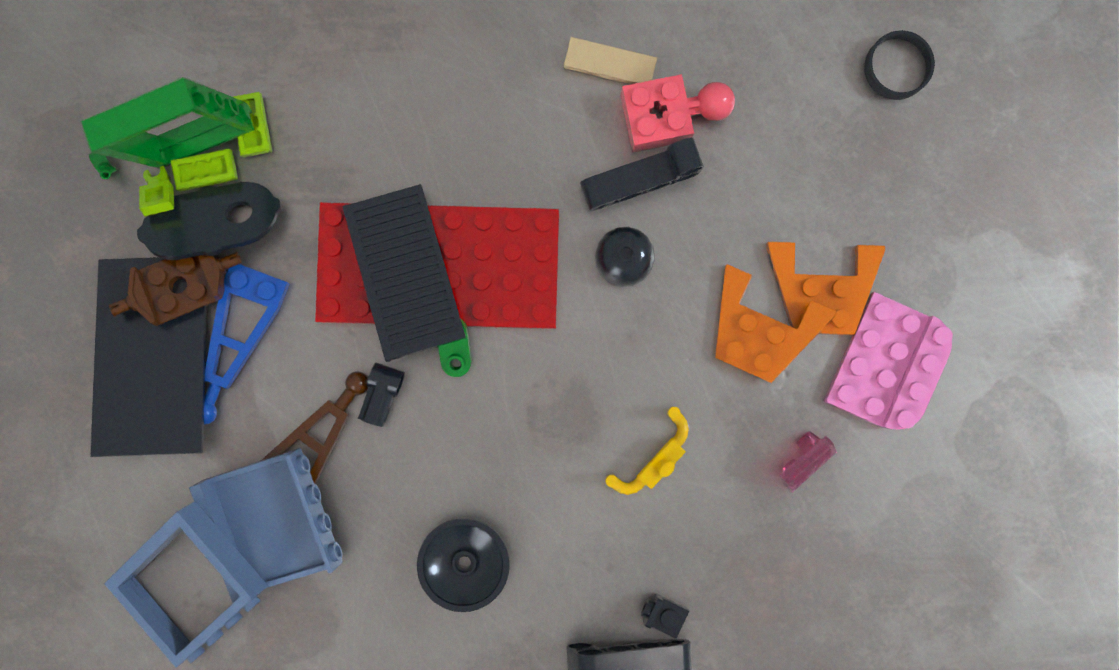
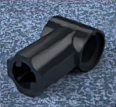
(382, 387)

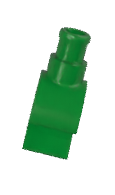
(102, 165)

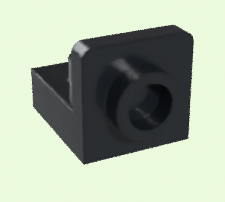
(664, 615)

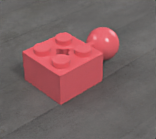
(669, 96)

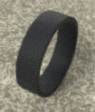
(917, 41)

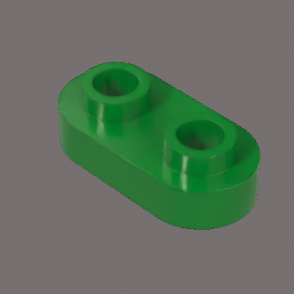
(456, 350)

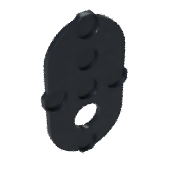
(201, 224)

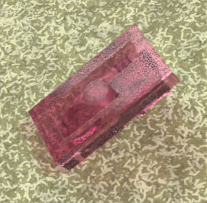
(816, 453)

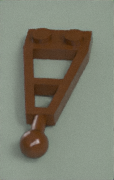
(355, 385)

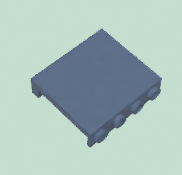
(272, 517)

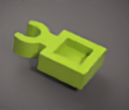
(157, 195)

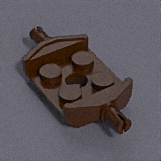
(152, 287)

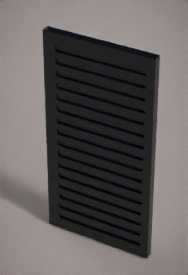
(403, 272)

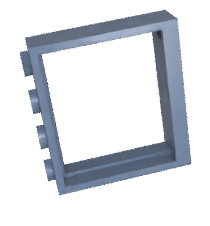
(220, 554)

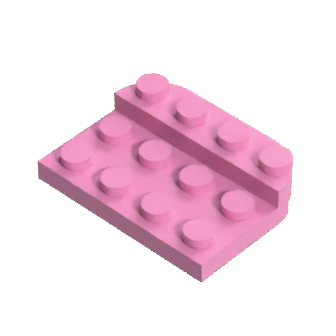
(891, 364)

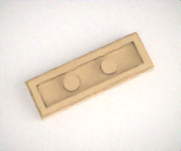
(609, 62)

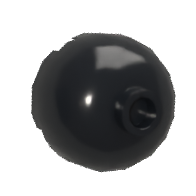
(624, 256)

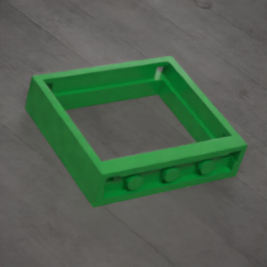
(123, 129)

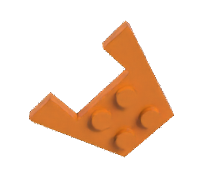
(837, 292)
(757, 341)

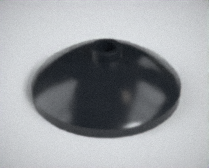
(458, 586)

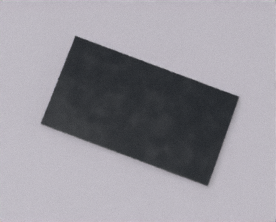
(145, 374)

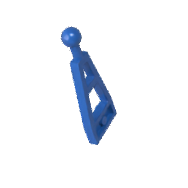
(253, 287)

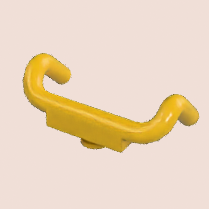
(661, 464)

